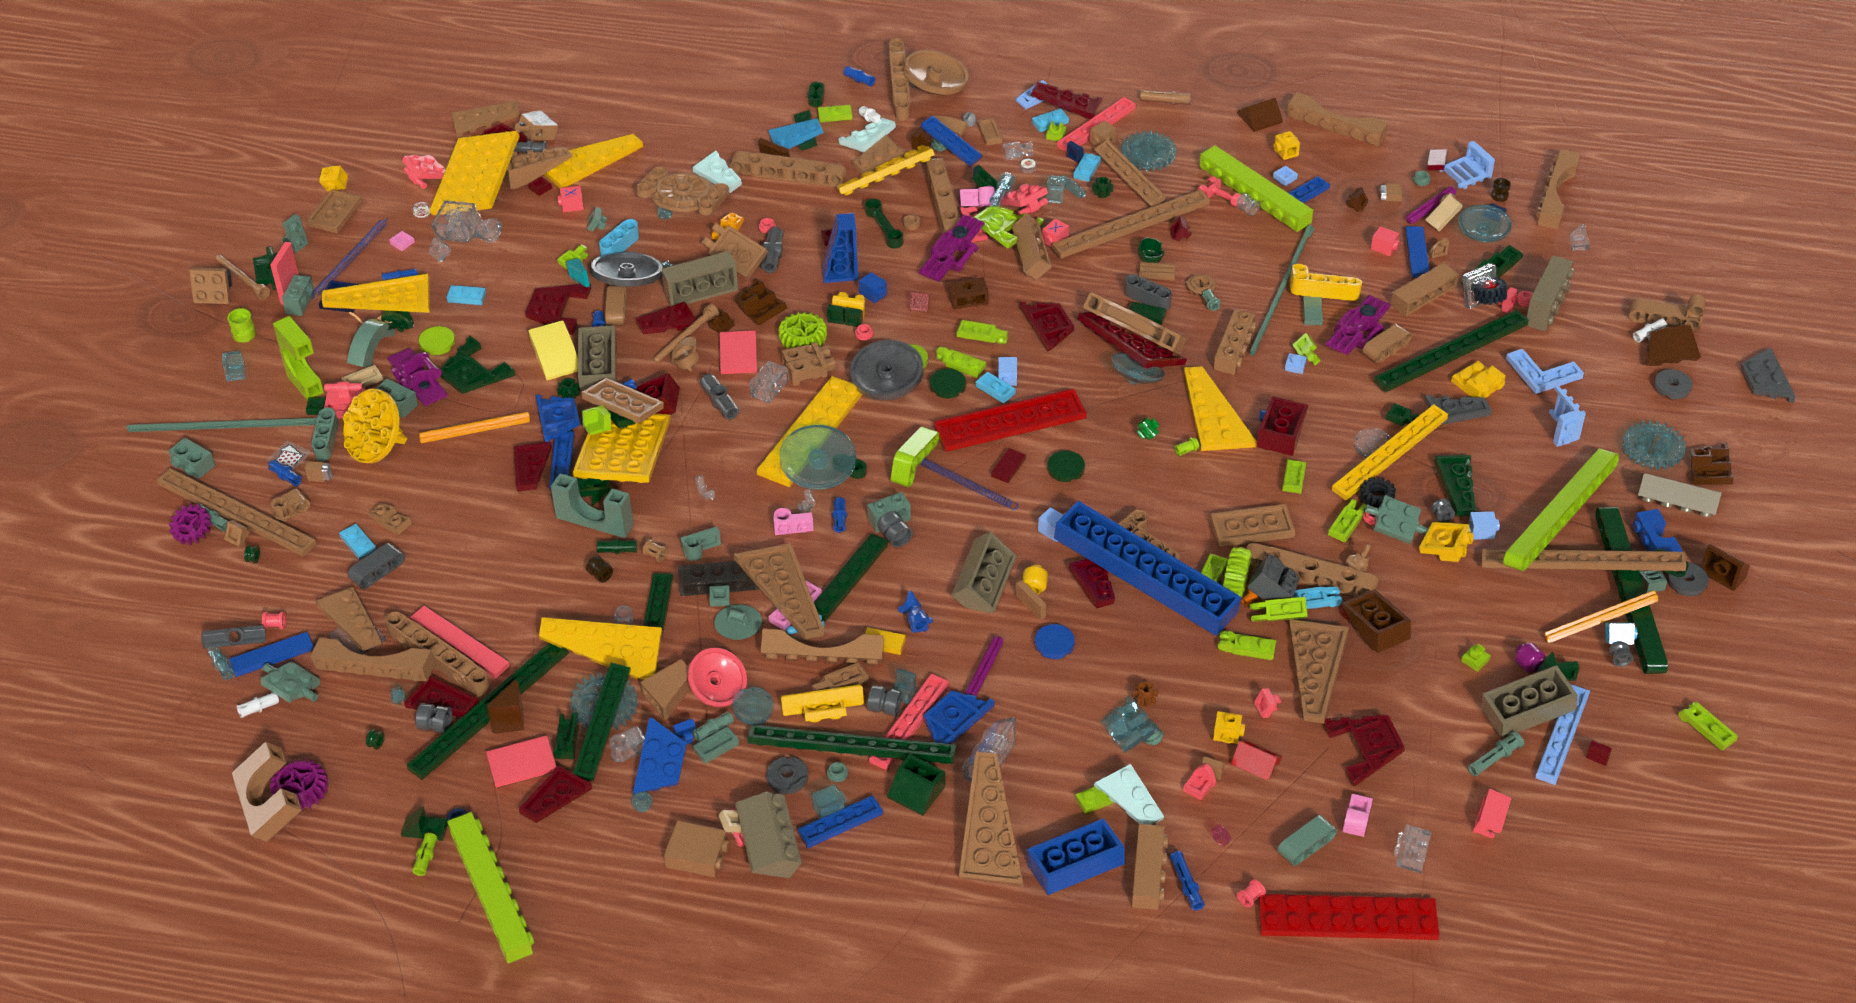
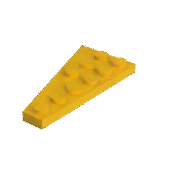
(398, 294)
(1214, 418)

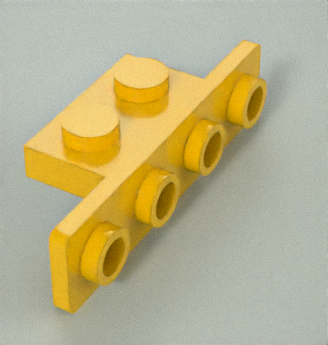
(823, 703)

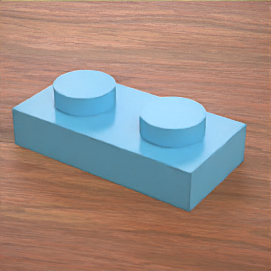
(1043, 121)
(1087, 167)
(466, 295)
(995, 387)
(357, 541)

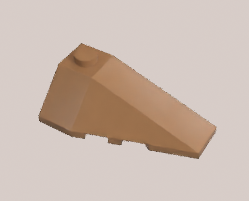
(531, 165)

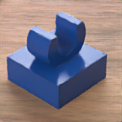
(685, 730)

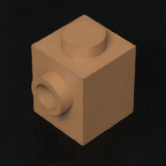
(1101, 132)

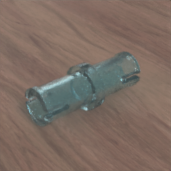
(221, 663)

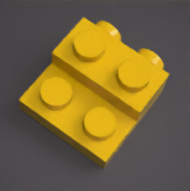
(1479, 380)
(1447, 541)

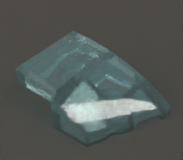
(1129, 725)

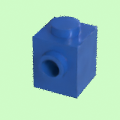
(873, 287)

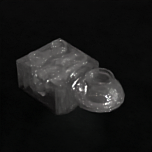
(463, 222)

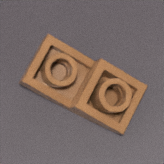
(956, 125)
(388, 518)

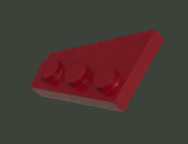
(530, 464)
(1093, 581)
(553, 794)

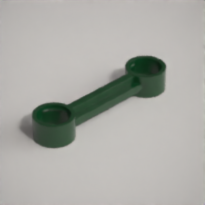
(883, 222)

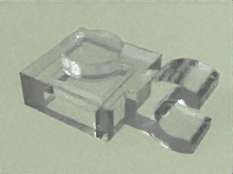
(1016, 150)

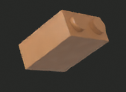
(696, 849)

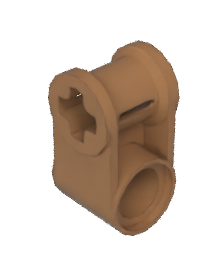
(291, 504)

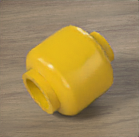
(1035, 578)

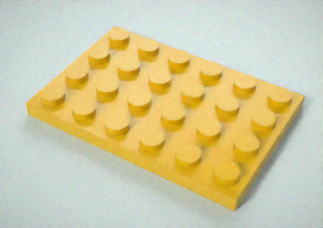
(476, 170)
(623, 452)

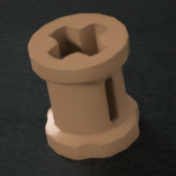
(655, 550)

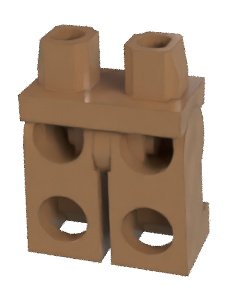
(807, 362)

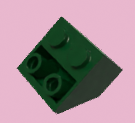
(916, 784)

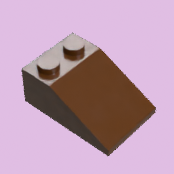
(1378, 620)

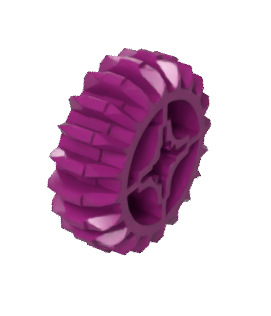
(304, 779)

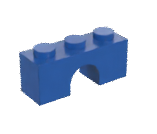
(1650, 528)

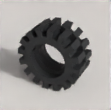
(1376, 486)

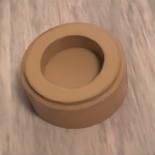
(911, 222)

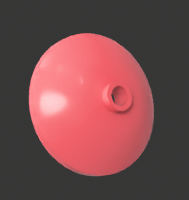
(722, 668)

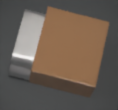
(1391, 192)
(318, 471)

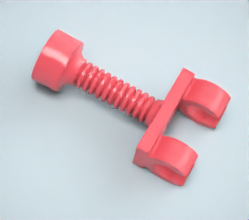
(1214, 188)

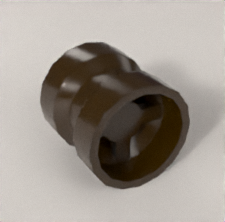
(1500, 189)
(599, 569)

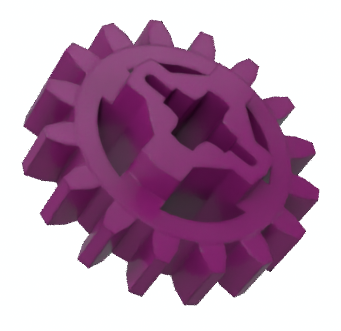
(190, 524)

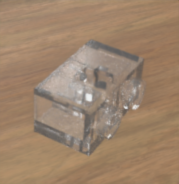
(1412, 848)

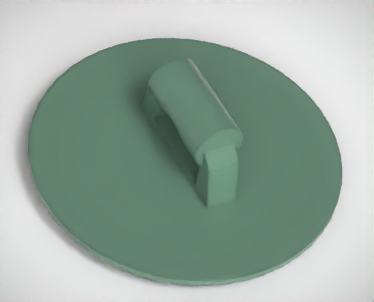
(738, 622)

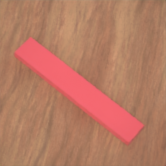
(1110, 115)
(462, 642)
(913, 715)

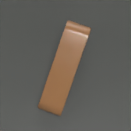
(1650, 311)
(1137, 524)

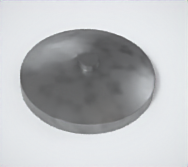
(626, 269)
(886, 370)

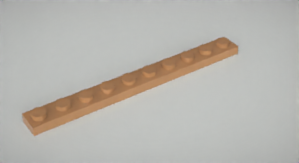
(1130, 224)
(238, 512)
(1594, 560)

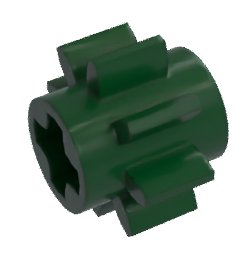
(1102, 187)
(568, 388)

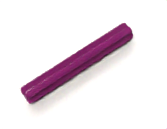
(1428, 206)
(985, 666)

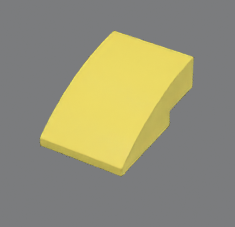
(554, 350)

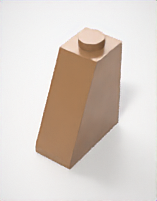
(667, 688)

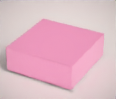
(402, 241)

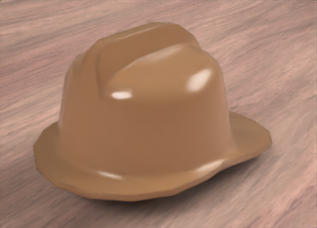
(685, 354)

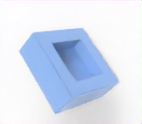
(1285, 175)
(1295, 363)

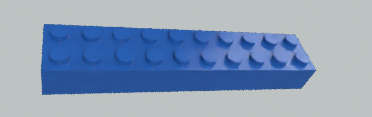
(1147, 568)

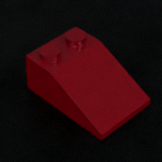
(663, 389)
(1282, 426)

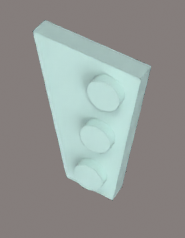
(866, 138)
(716, 171)
(1131, 794)

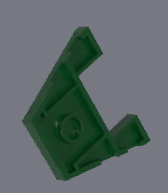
(467, 374)

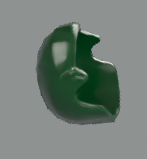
(1150, 250)

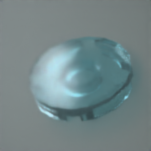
(752, 706)

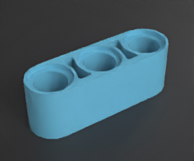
(620, 238)

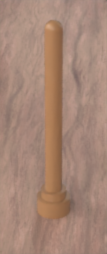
(260, 290)
(709, 313)

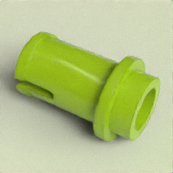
(1188, 446)

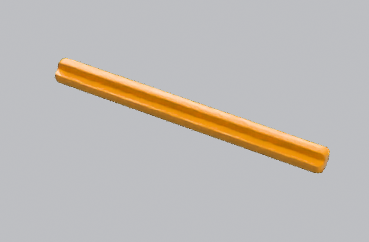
(474, 427)
(1601, 616)

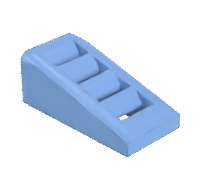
(1027, 95)

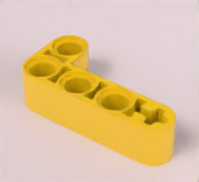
(1322, 285)

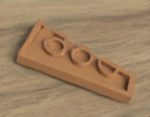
(485, 116)
(350, 617)

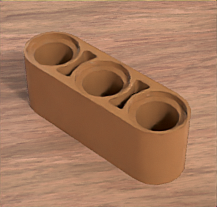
(615, 305)
(1387, 343)

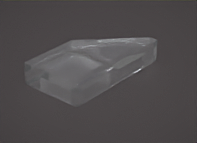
(1579, 239)

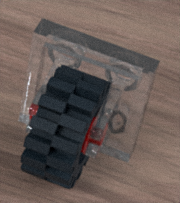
(1483, 287)

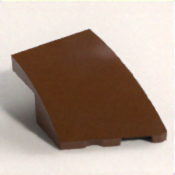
(759, 303)
(1672, 345)
(1711, 465)

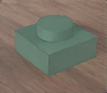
(719, 596)

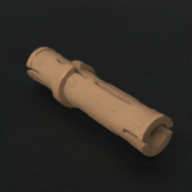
(1170, 97)

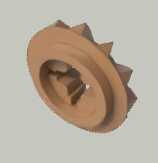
(1206, 282)

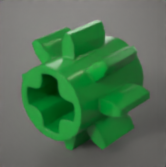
(1148, 428)

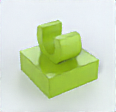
(1056, 132)
(1476, 657)

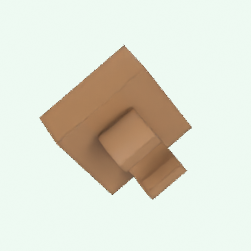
(236, 533)

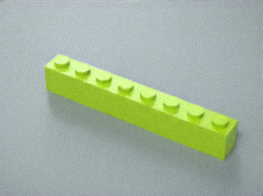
(1245, 180)
(490, 887)

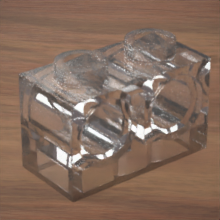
(768, 381)

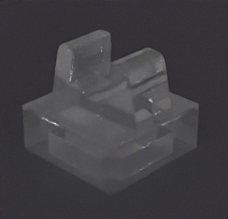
(439, 249)

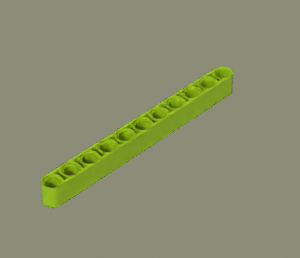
(1560, 510)

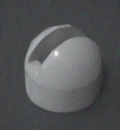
(970, 119)

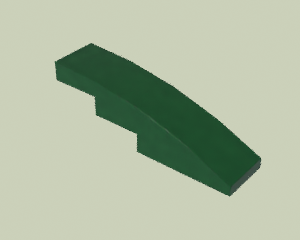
(1504, 261)

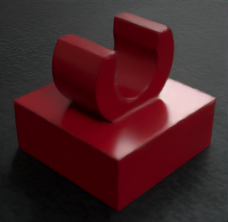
(1180, 229)

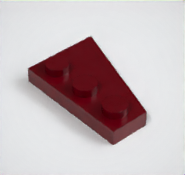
(667, 318)
(441, 694)

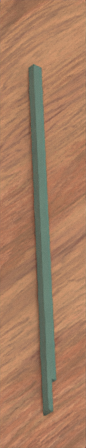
(1308, 232)
(221, 424)

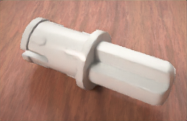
(869, 114)
(1643, 333)
(257, 704)

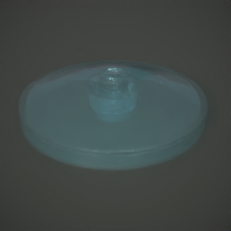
(817, 457)

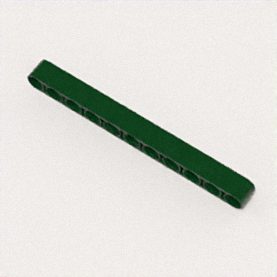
(1629, 586)

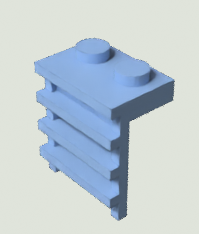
(1476, 161)
(1568, 418)

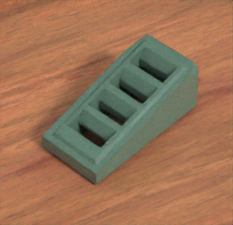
(1658, 584)

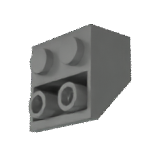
(1273, 579)

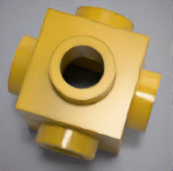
(1286, 145)
(333, 178)
(1228, 727)

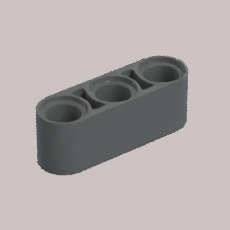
(1147, 292)
(376, 566)

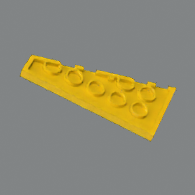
(592, 158)
(890, 167)
(607, 643)

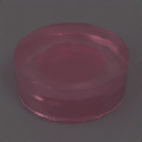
(1220, 835)

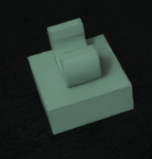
(596, 220)

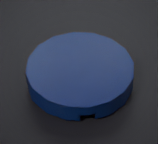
(1054, 641)

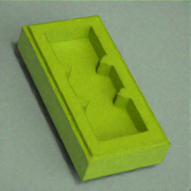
(835, 113)
(1294, 476)
(1215, 567)

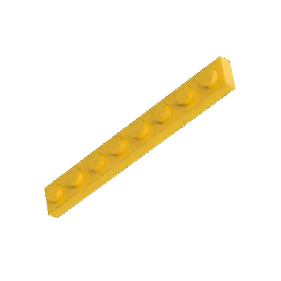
(1390, 451)

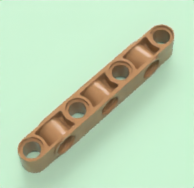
(899, 81)
(788, 169)
(942, 193)
(1317, 571)
(447, 659)

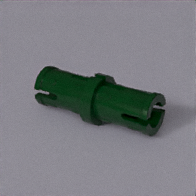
(617, 546)

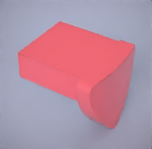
(1200, 781)

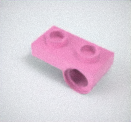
(976, 197)
(791, 523)
(1357, 815)

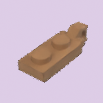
(844, 677)

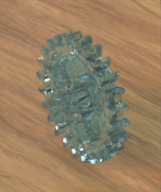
(1149, 150)
(1667, 450)
(589, 694)

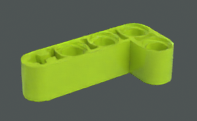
(912, 454)

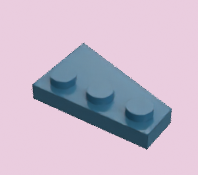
(795, 134)

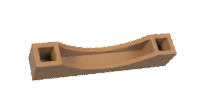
(1365, 129)
(1552, 207)
(1135, 322)
(865, 648)
(410, 664)

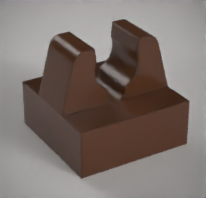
(919, 138)
(1357, 200)
(721, 323)

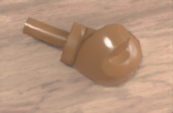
(1360, 560)

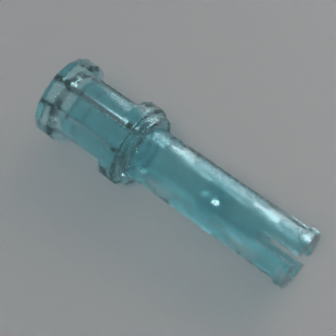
(1003, 186)

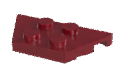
(1049, 322)

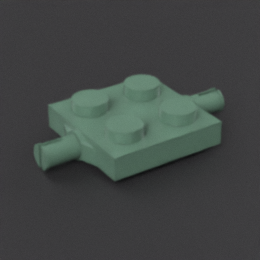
(1397, 519)
(290, 682)

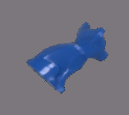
(916, 616)

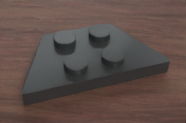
(1766, 376)

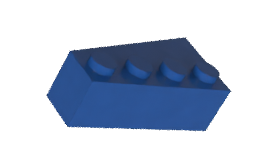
(841, 254)

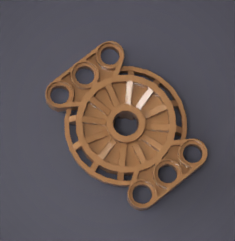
(682, 191)

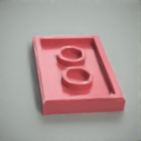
(284, 268)
(738, 352)
(521, 761)

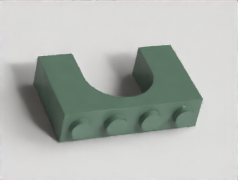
(570, 506)

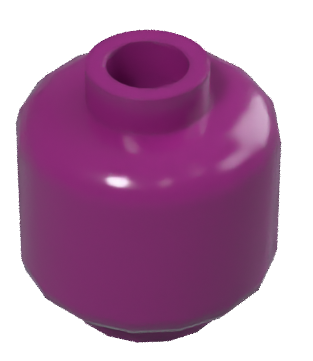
(1529, 657)

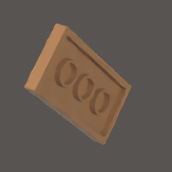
(622, 400)
(1252, 525)

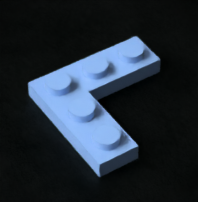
(1545, 380)

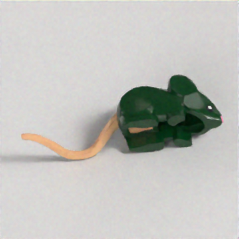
(395, 319)

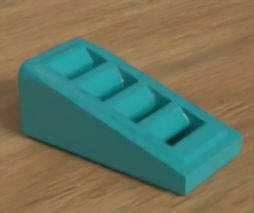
(578, 272)

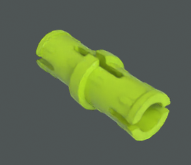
(425, 854)

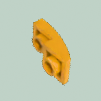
(730, 219)

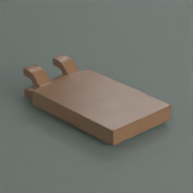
(744, 251)

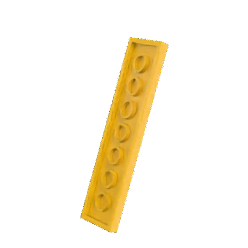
(827, 409)

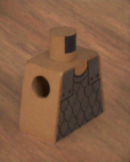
(537, 126)

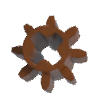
(1145, 693)

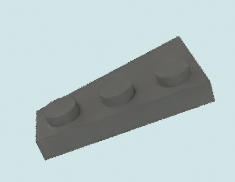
(1460, 409)

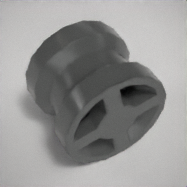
(1443, 510)
(1621, 654)

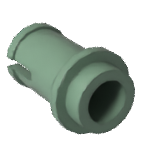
(1212, 302)

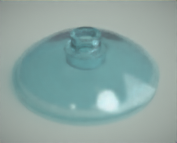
(1485, 223)
(1134, 371)

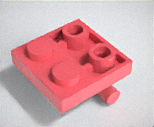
(422, 168)
(1027, 197)
(341, 395)

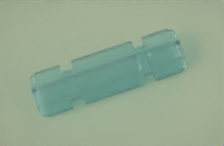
(1074, 187)

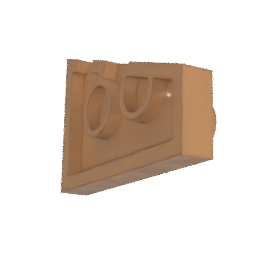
(877, 154)

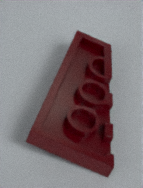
(1066, 99)

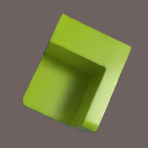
(596, 420)

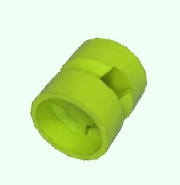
(241, 325)

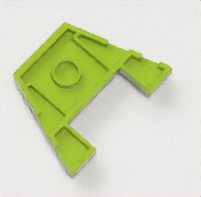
(999, 222)

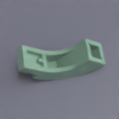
(366, 340)

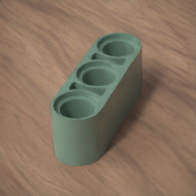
(324, 434)
(1307, 840)

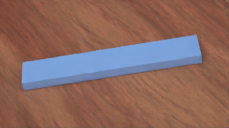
(1561, 740)

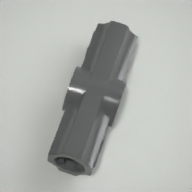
(774, 246)
(719, 396)
(220, 637)

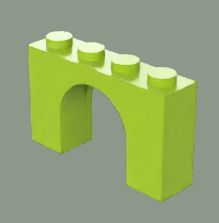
(294, 347)

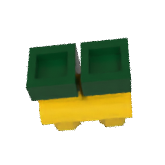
(846, 310)

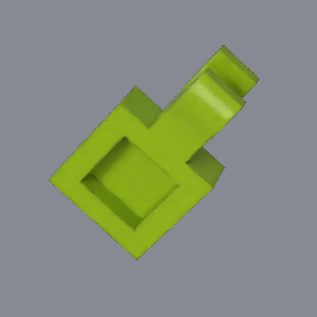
(570, 255)
(1305, 347)

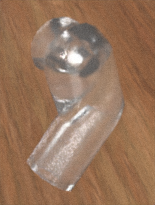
(702, 490)
(809, 502)

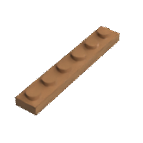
(1129, 173)

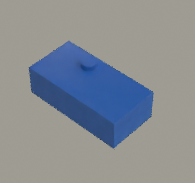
(1075, 856)

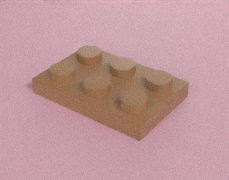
(334, 211)

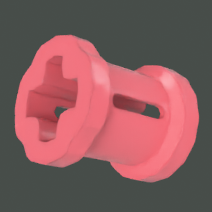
(274, 620)
(1251, 893)

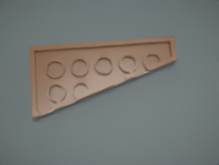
(782, 581)
(1317, 659)
(989, 840)

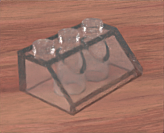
(996, 739)

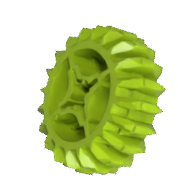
(802, 330)
(1237, 570)

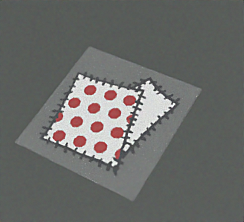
(290, 454)

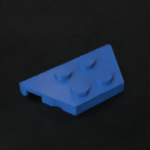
(557, 416)
(955, 715)
(660, 759)

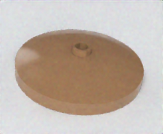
(936, 72)

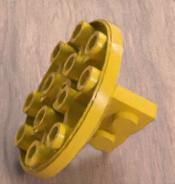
(372, 426)

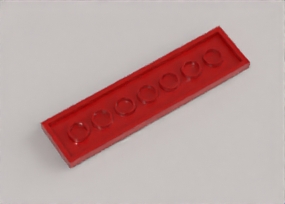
(1010, 420)
(1348, 916)

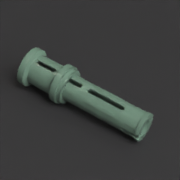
(1502, 748)

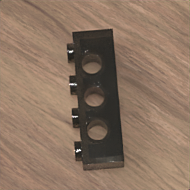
(698, 578)

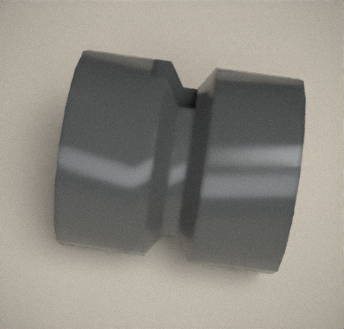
(895, 529)
(884, 700)
(433, 717)

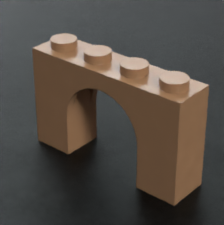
(250, 779)

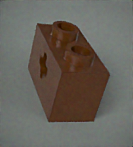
(968, 293)

